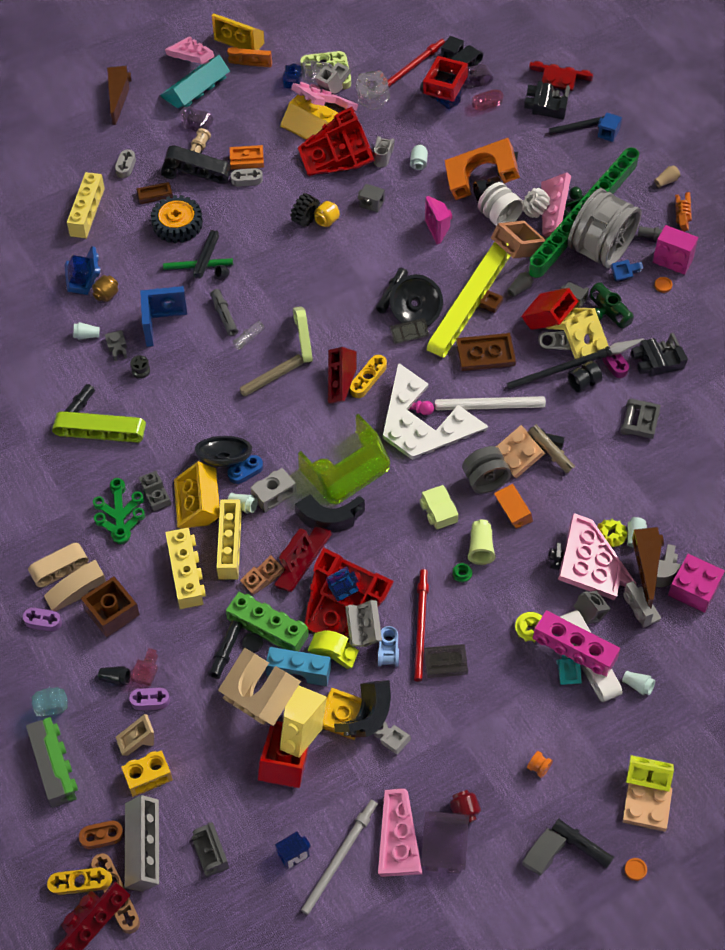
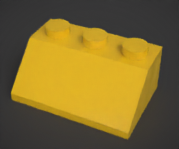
(236, 33)
(306, 118)
(197, 496)

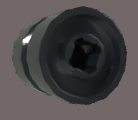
(481, 185)
(582, 378)

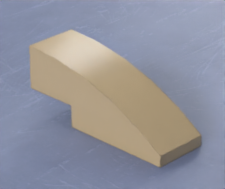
(75, 586)

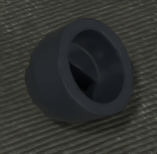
(221, 272)

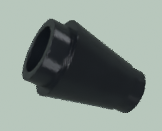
(116, 675)

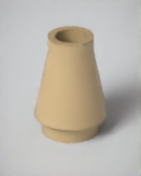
(668, 176)

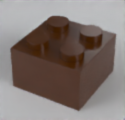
(110, 606)

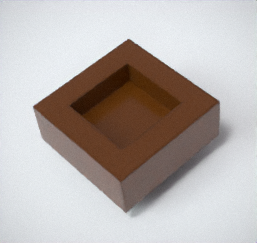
(491, 301)

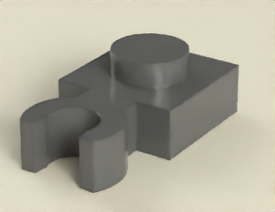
(116, 343)

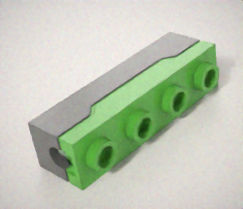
(51, 762)

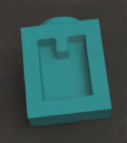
(569, 671)

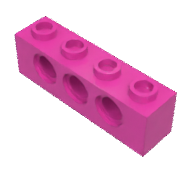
(572, 634)

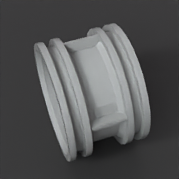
(604, 227)

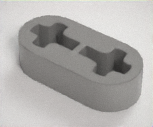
(129, 163)
(246, 177)

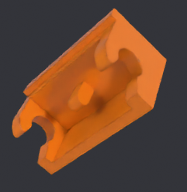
(514, 506)

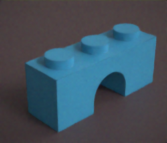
(311, 666)

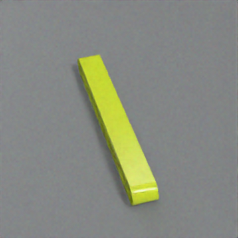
(468, 301)

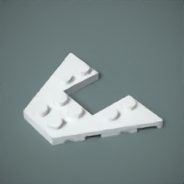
(413, 435)

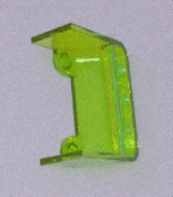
(353, 472)

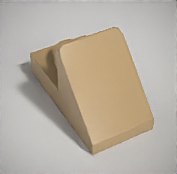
(136, 735)

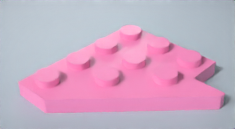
(590, 560)

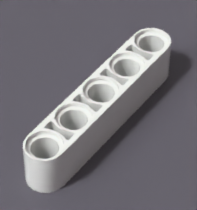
(604, 687)

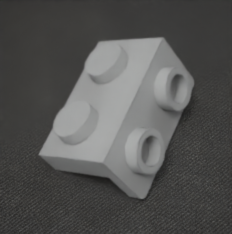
(635, 598)
(363, 624)

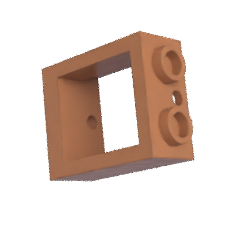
(521, 238)

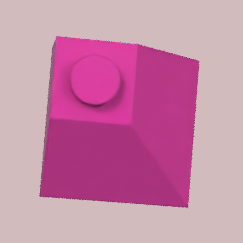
(437, 218)

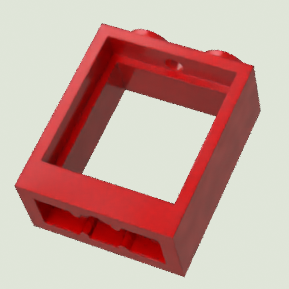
(448, 91)

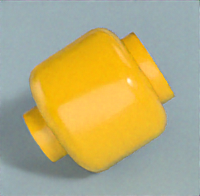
(326, 214)

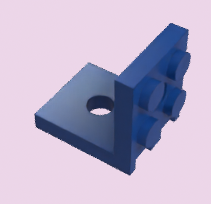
(154, 306)

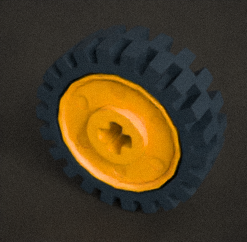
(176, 219)

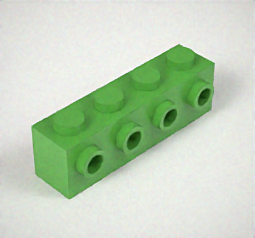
(267, 622)

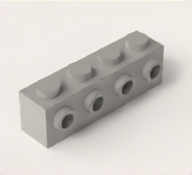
(141, 843)

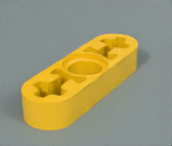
(369, 368)
(70, 876)

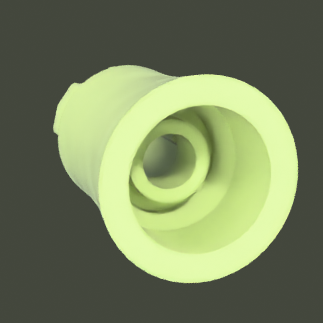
(481, 543)

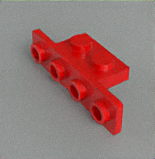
(559, 76)

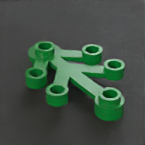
(119, 512)

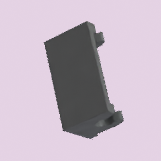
(209, 850)

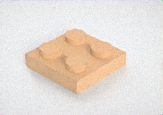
(520, 451)
(647, 807)

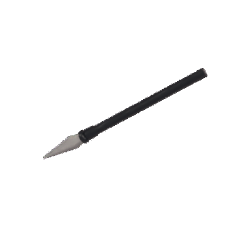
(616, 348)

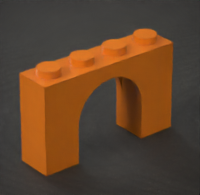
(461, 166)

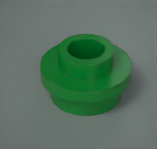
(462, 567)

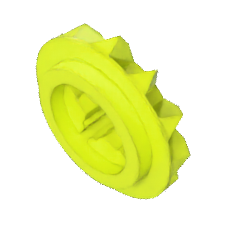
(616, 538)
(522, 623)

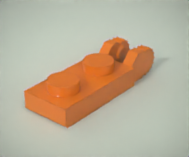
(249, 57)

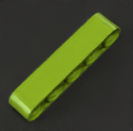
(99, 426)

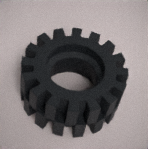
(304, 209)

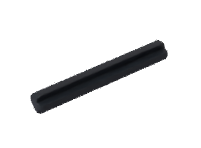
(206, 254)

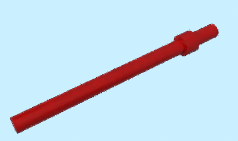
(431, 50)
(422, 590)

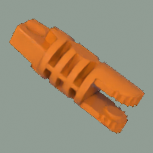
(683, 211)

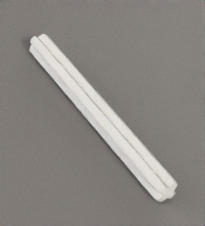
(490, 403)

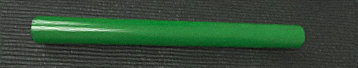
(191, 264)

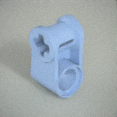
(388, 650)

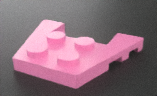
(320, 96)

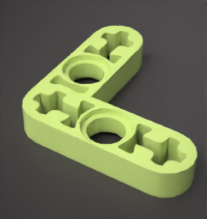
(337, 56)
(301, 321)

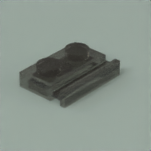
(446, 661)

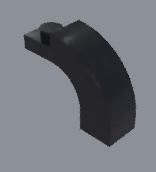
(334, 519)
(373, 710)

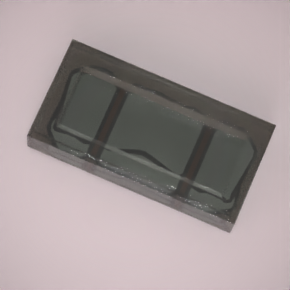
(409, 331)

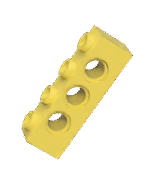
(85, 205)
(229, 539)

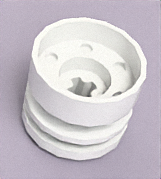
(500, 204)

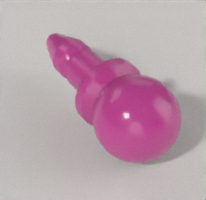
(425, 407)

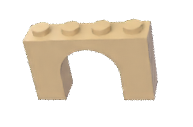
(269, 700)

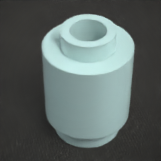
(418, 157)

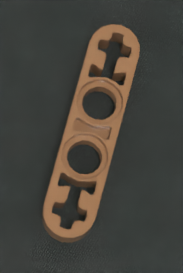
(132, 913)

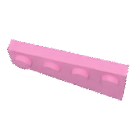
(398, 840)

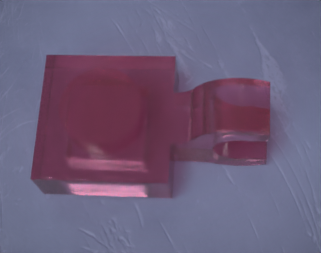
(145, 670)

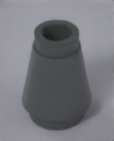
(520, 284)

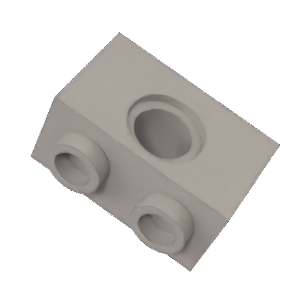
(268, 498)

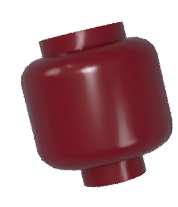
(465, 804)

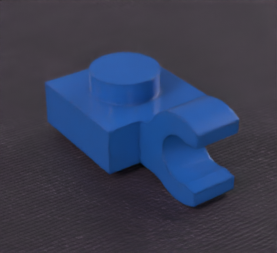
(624, 270)

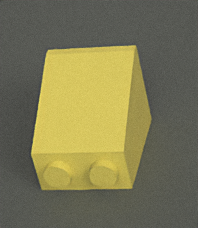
(302, 720)

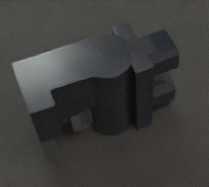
(546, 100)
(659, 357)

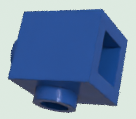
(609, 126)

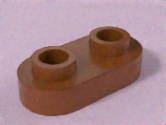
(101, 833)

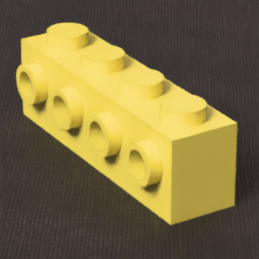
(184, 568)

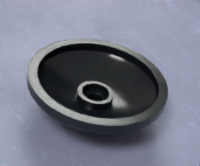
(418, 289)
(223, 451)

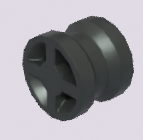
(140, 366)

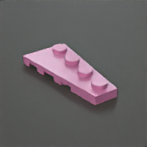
(189, 50)
(557, 190)

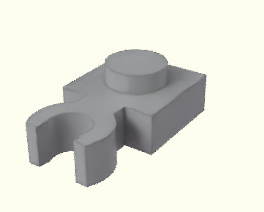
(393, 737)

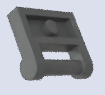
(647, 418)

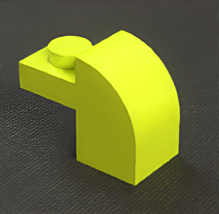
(334, 646)

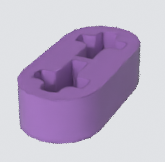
(42, 618)
(149, 699)

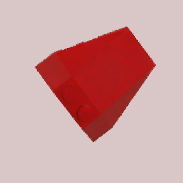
(337, 146)
(323, 609)

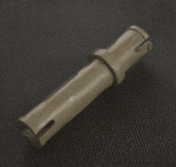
(556, 454)

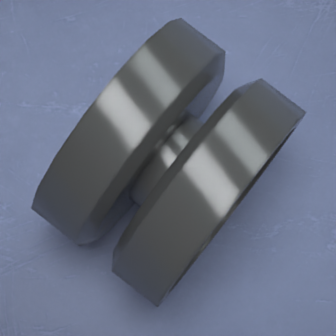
(486, 469)

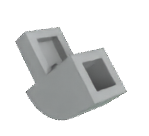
(333, 78)
(668, 568)

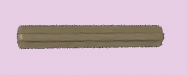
(271, 375)

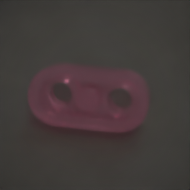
(487, 99)

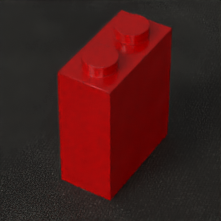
(549, 308)

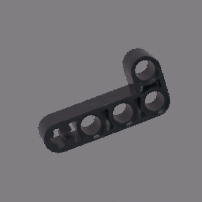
(194, 164)

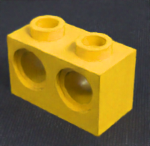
(149, 778)

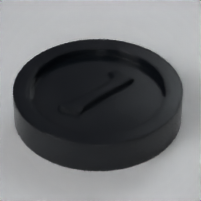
(252, 642)

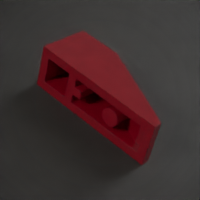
(341, 370)

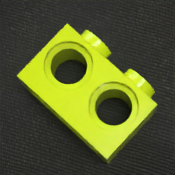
(650, 773)

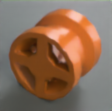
(539, 764)

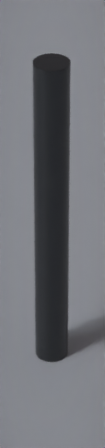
(576, 125)

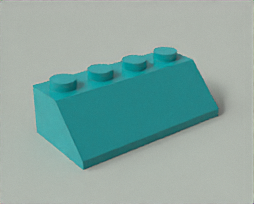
(196, 82)

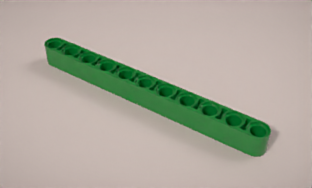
(558, 240)

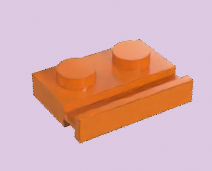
(246, 157)

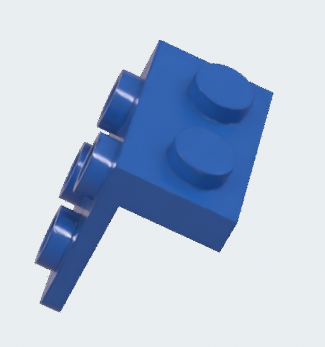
(95, 272)

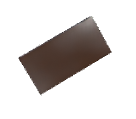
(154, 192)

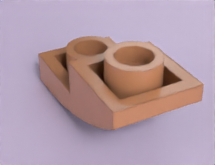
(262, 576)

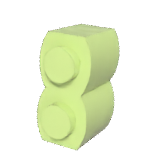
(439, 507)

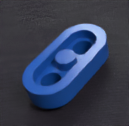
(246, 470)

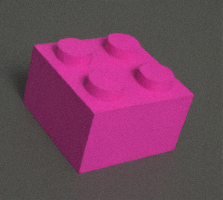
(675, 249)
(696, 583)

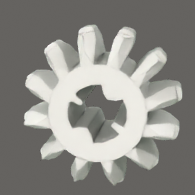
(536, 202)

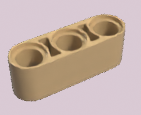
(58, 565)

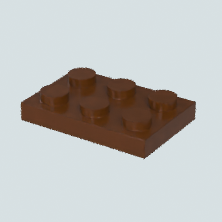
(485, 352)

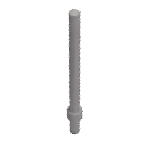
(361, 821)

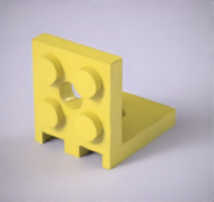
(577, 325)

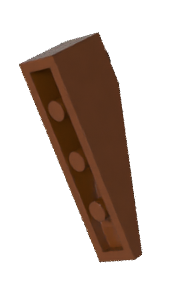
(118, 89)
(647, 549)

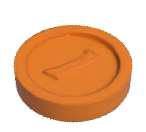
(663, 284)
(635, 869)

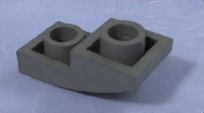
(155, 490)
(543, 851)

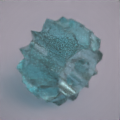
(49, 702)

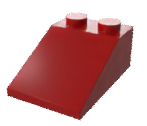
(278, 765)

